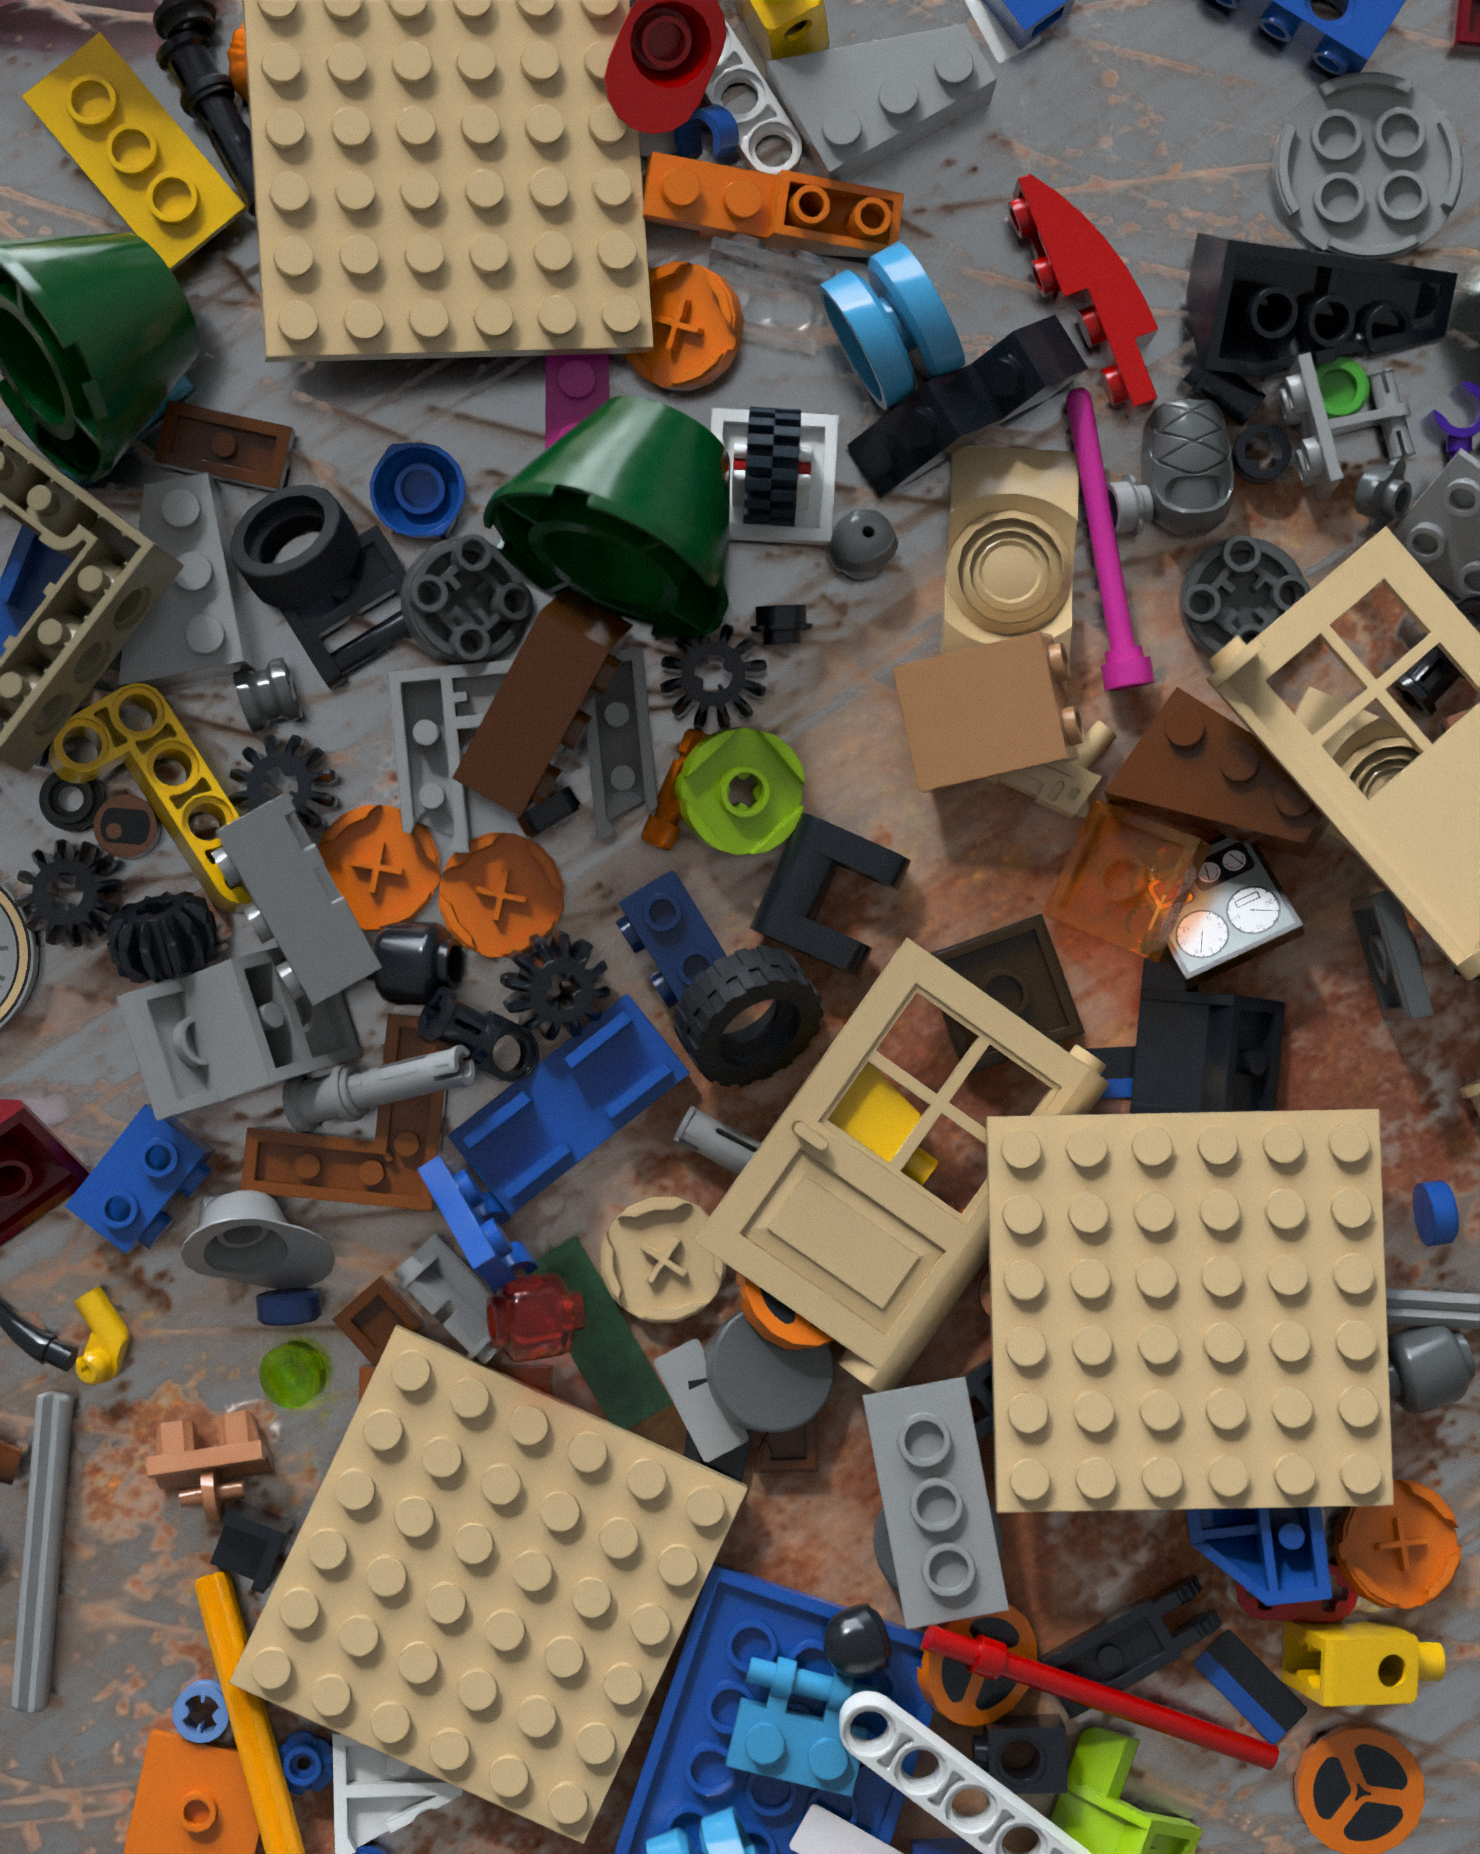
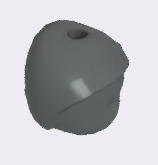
(862, 544)

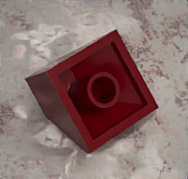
(34, 1169)

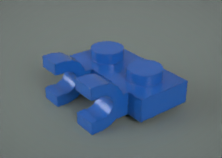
(465, 1212)

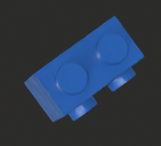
(141, 1181)

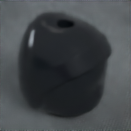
(857, 1642)

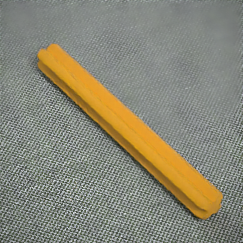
(248, 1718)

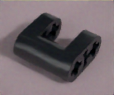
(803, 881)

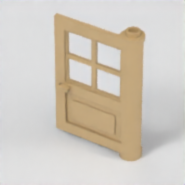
(1426, 821)
(848, 1231)

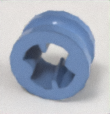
(184, 1706)

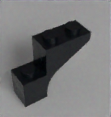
(966, 404)

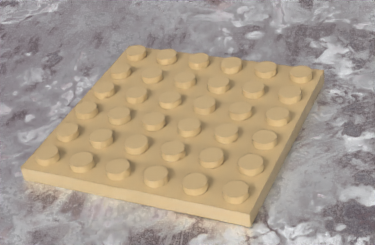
(443, 180)
(1188, 1311)
(489, 1584)

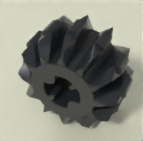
(733, 669)
(293, 767)
(52, 906)
(162, 937)
(534, 980)

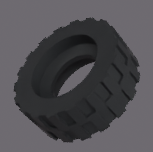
(731, 988)

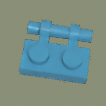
(794, 1743)

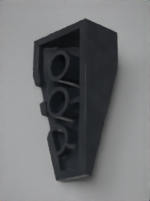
(1269, 302)

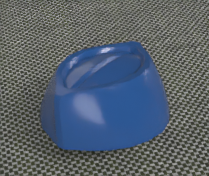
(417, 490)

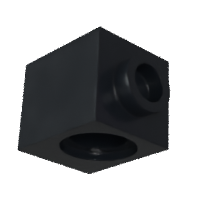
(1049, 1765)

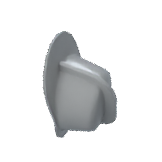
(251, 1242)

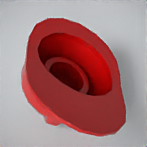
(669, 65)

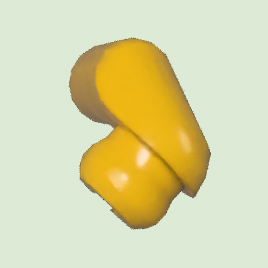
(107, 1339)

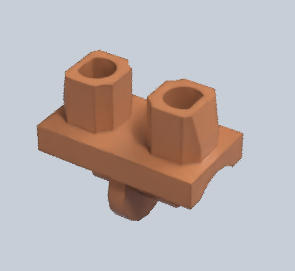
(182, 1464)

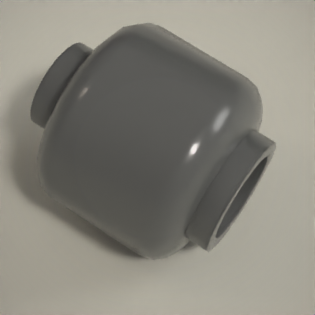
(1428, 1367)

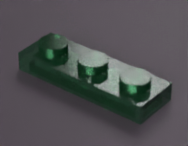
(607, 1347)

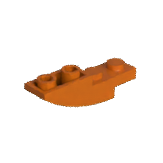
(779, 209)

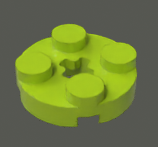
(705, 789)

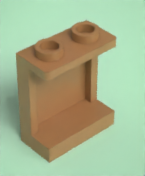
(988, 711)

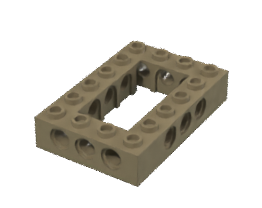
(87, 613)

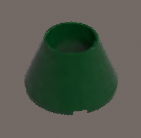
(89, 343)
(626, 516)

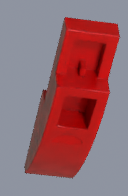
(1082, 267)

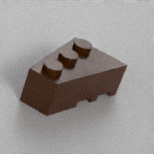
(543, 702)

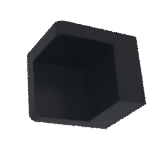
(252, 1543)

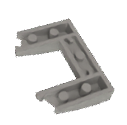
(440, 702)

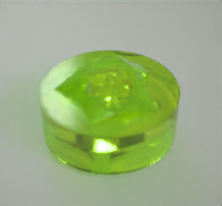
(292, 1374)

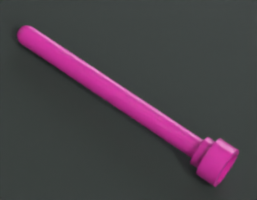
(1125, 661)

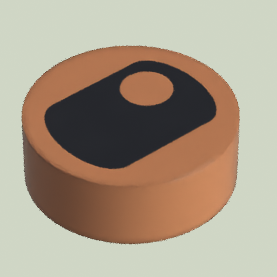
(126, 826)

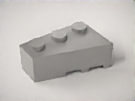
(879, 95)
(200, 619)
(294, 901)

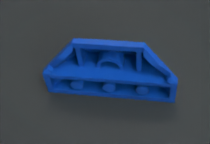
(1266, 1550)

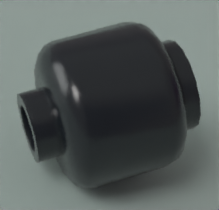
(416, 962)

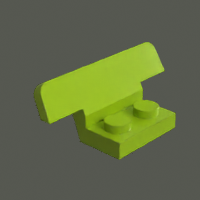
(1098, 1816)

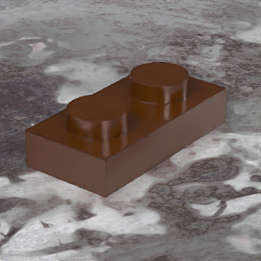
(224, 446)

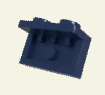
(672, 931)

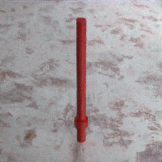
(991, 1659)

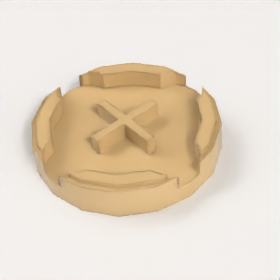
(656, 1264)

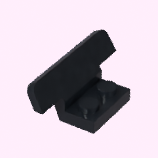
(1203, 1047)

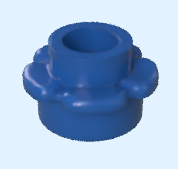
(320, 1754)

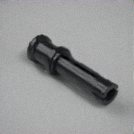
(210, 98)

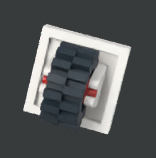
(779, 473)

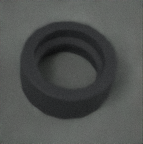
(314, 570)

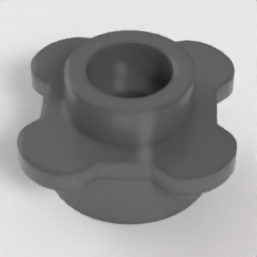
(1383, 494)

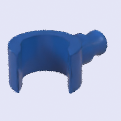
(722, 126)

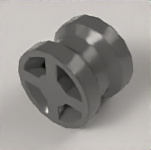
(267, 695)

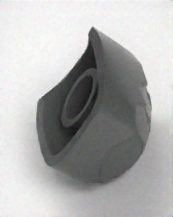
(1188, 466)

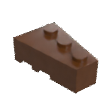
(1215, 778)

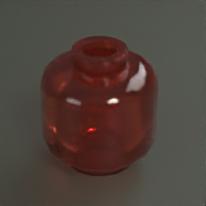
(534, 1317)

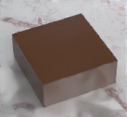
(373, 1316)

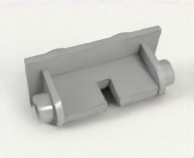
(450, 1295)

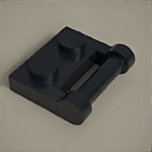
(372, 579)

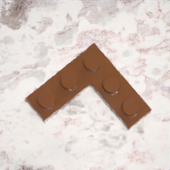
(358, 1168)

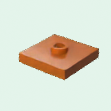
(191, 1800)

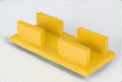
(134, 152)

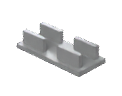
(935, 1502)

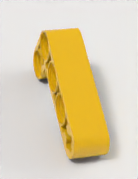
(139, 752)

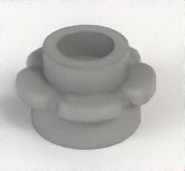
(1130, 505)

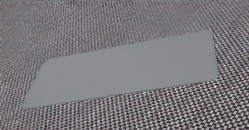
(706, 1423)

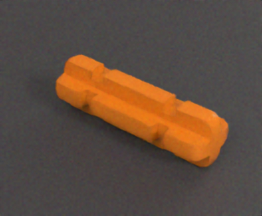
(662, 828)

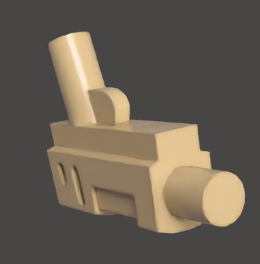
(1063, 785)

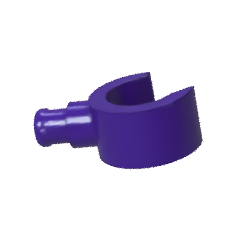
(1453, 436)

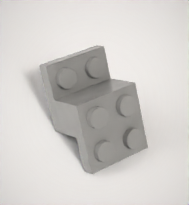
(230, 1034)

